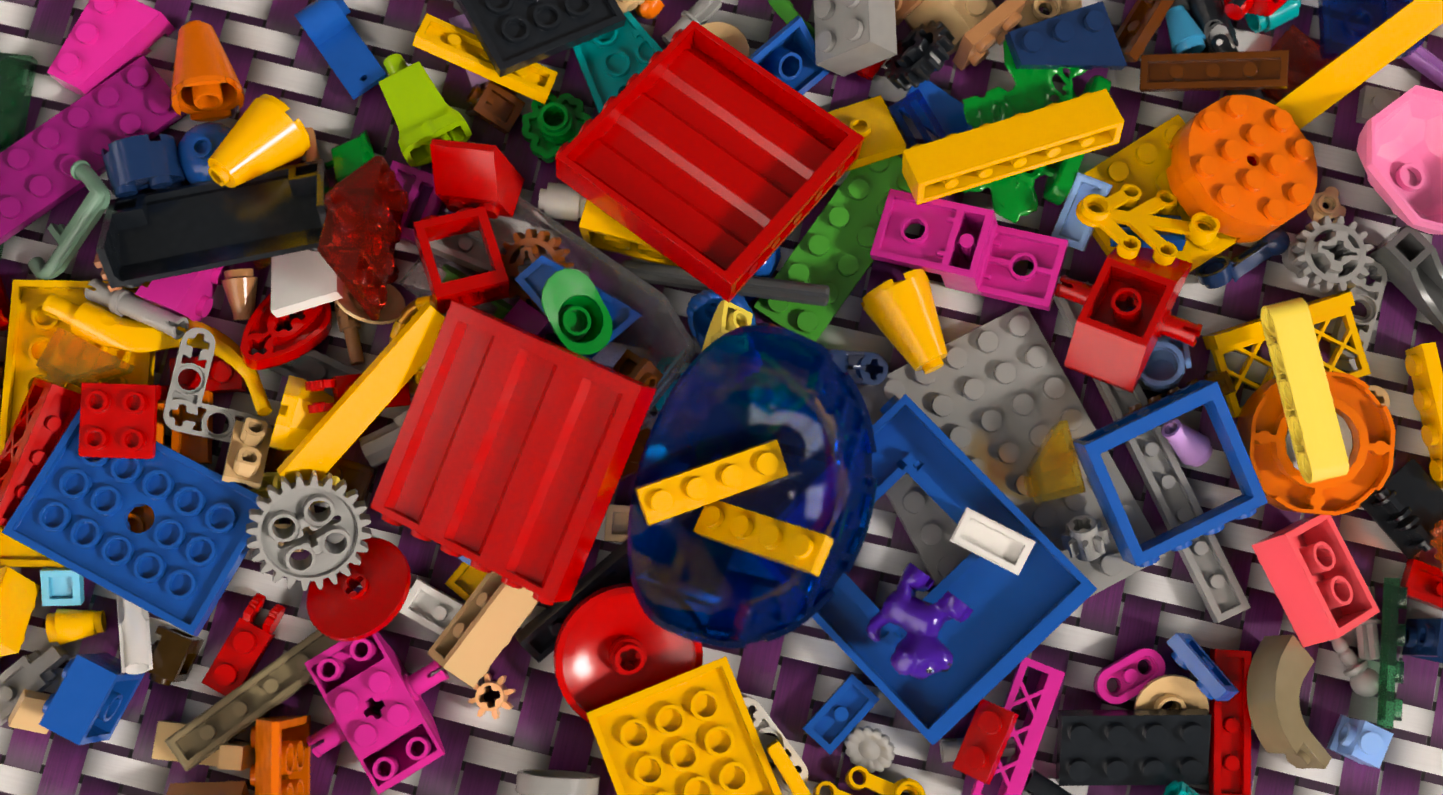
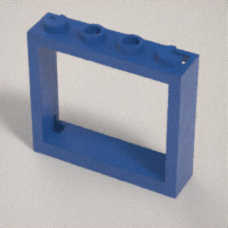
(1149, 417)

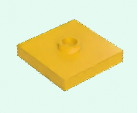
(876, 125)

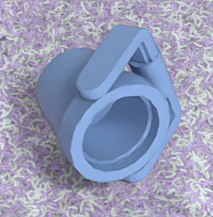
(1166, 365)

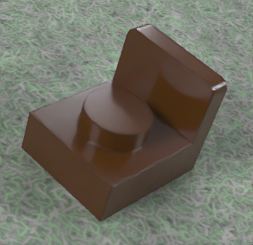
(494, 105)

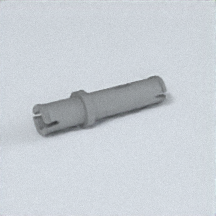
(125, 303)

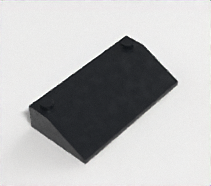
(213, 224)

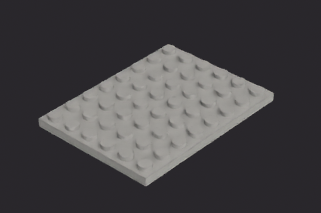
(997, 406)

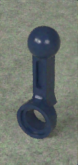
(1220, 270)

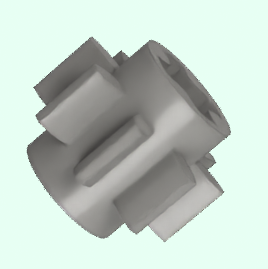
(1085, 538)

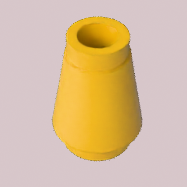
(74, 624)

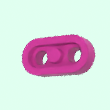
(1127, 675)

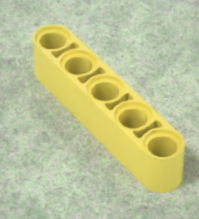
(1304, 390)

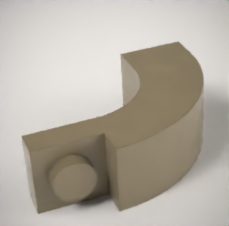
(1274, 701)

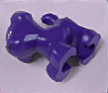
(920, 650)

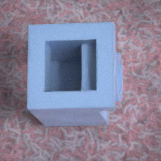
(1360, 741)

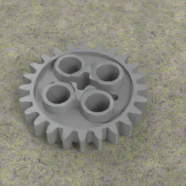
(293, 503)

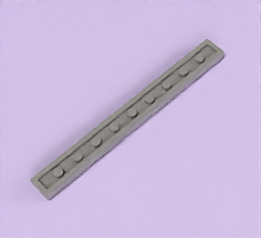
(1172, 496)

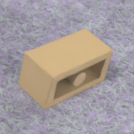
(236, 756)

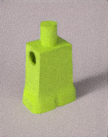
(419, 110)

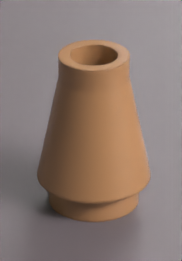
(241, 292)

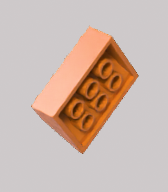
(281, 755)

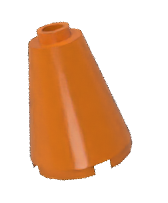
(203, 75)

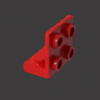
(119, 420)

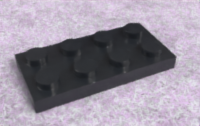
(1133, 747)

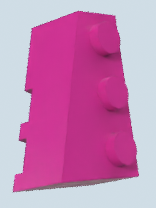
(106, 41)
(185, 294)

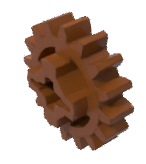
(531, 247)

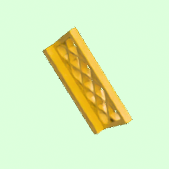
(1252, 333)

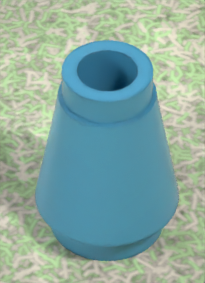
(1184, 32)

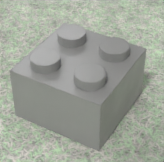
(854, 34)

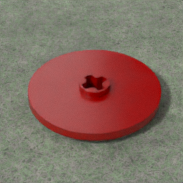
(351, 615)

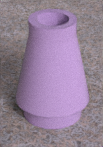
(1188, 444)

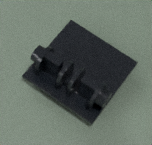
(1407, 508)

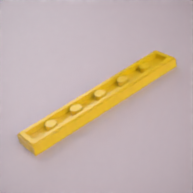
(1362, 60)
(365, 397)

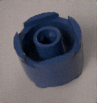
(142, 165)

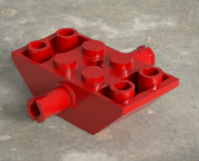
(1118, 343)

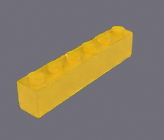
(1011, 146)

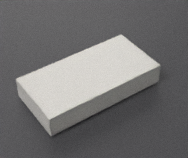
(992, 541)

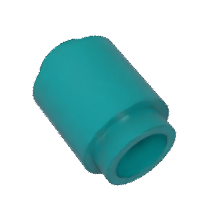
(1284, 14)

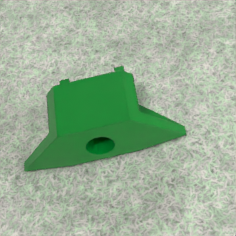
(350, 156)

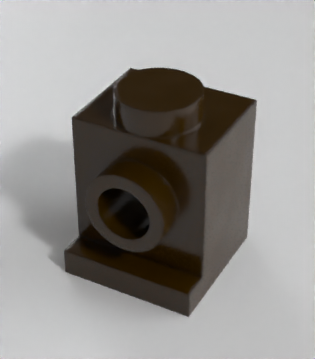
(173, 655)

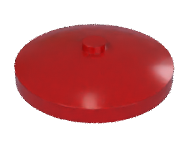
(616, 650)

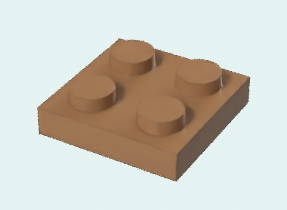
(987, 32)

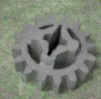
(1343, 244)

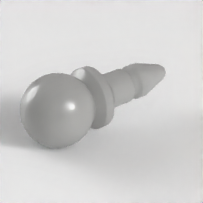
(1363, 680)

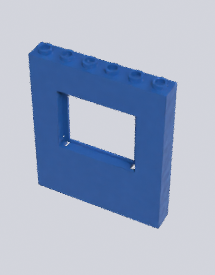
(1008, 610)

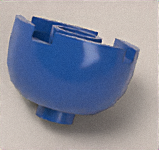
(196, 149)

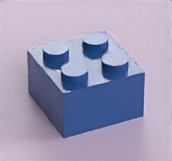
(89, 698)

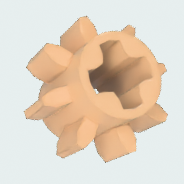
(488, 705)

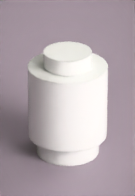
(561, 202)

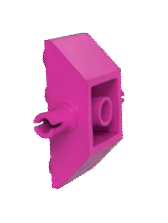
(350, 681)

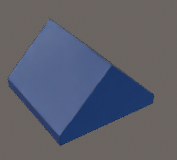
(791, 57)

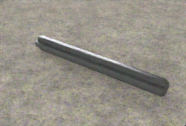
(756, 287)

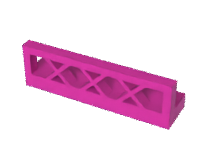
(1032, 729)

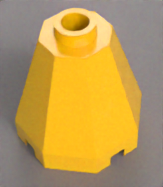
(293, 417)

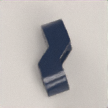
(866, 369)

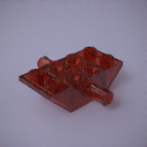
(363, 232)

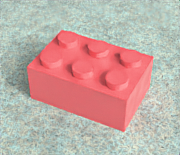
(1316, 579)

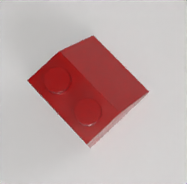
(475, 177)

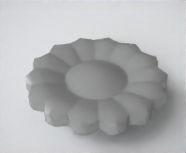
(869, 749)

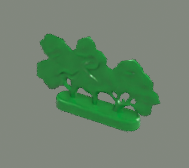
(1032, 90)

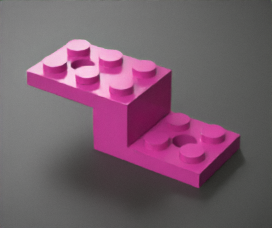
(969, 249)

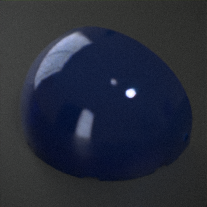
(734, 396)

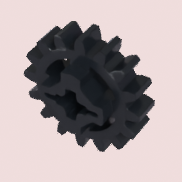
(919, 55)

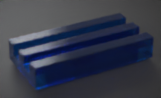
(905, 102)

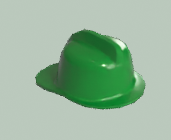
(576, 312)

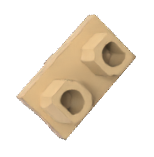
(247, 452)

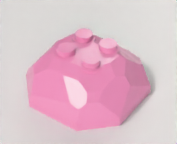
(1405, 157)

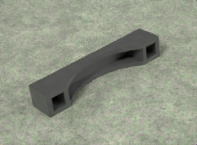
(1415, 270)

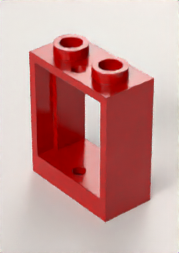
(467, 290)

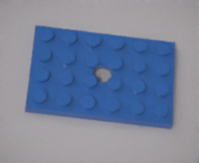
(173, 569)

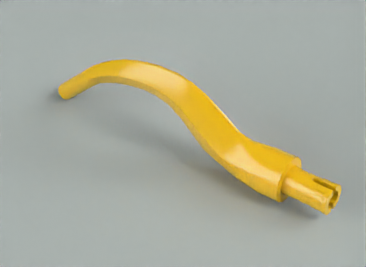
(133, 336)

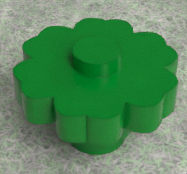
(553, 124)

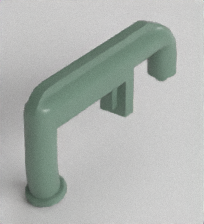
(79, 227)

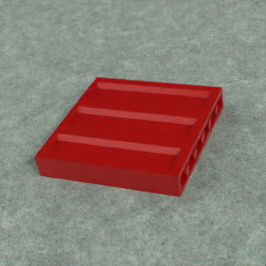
(708, 158)
(511, 452)

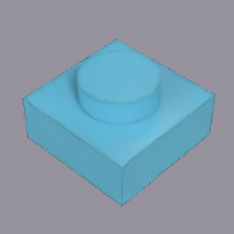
(61, 587)

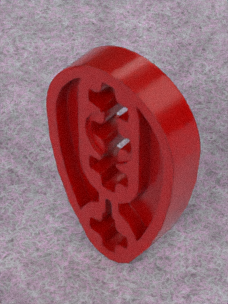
(283, 345)

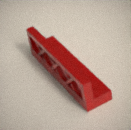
(34, 436)

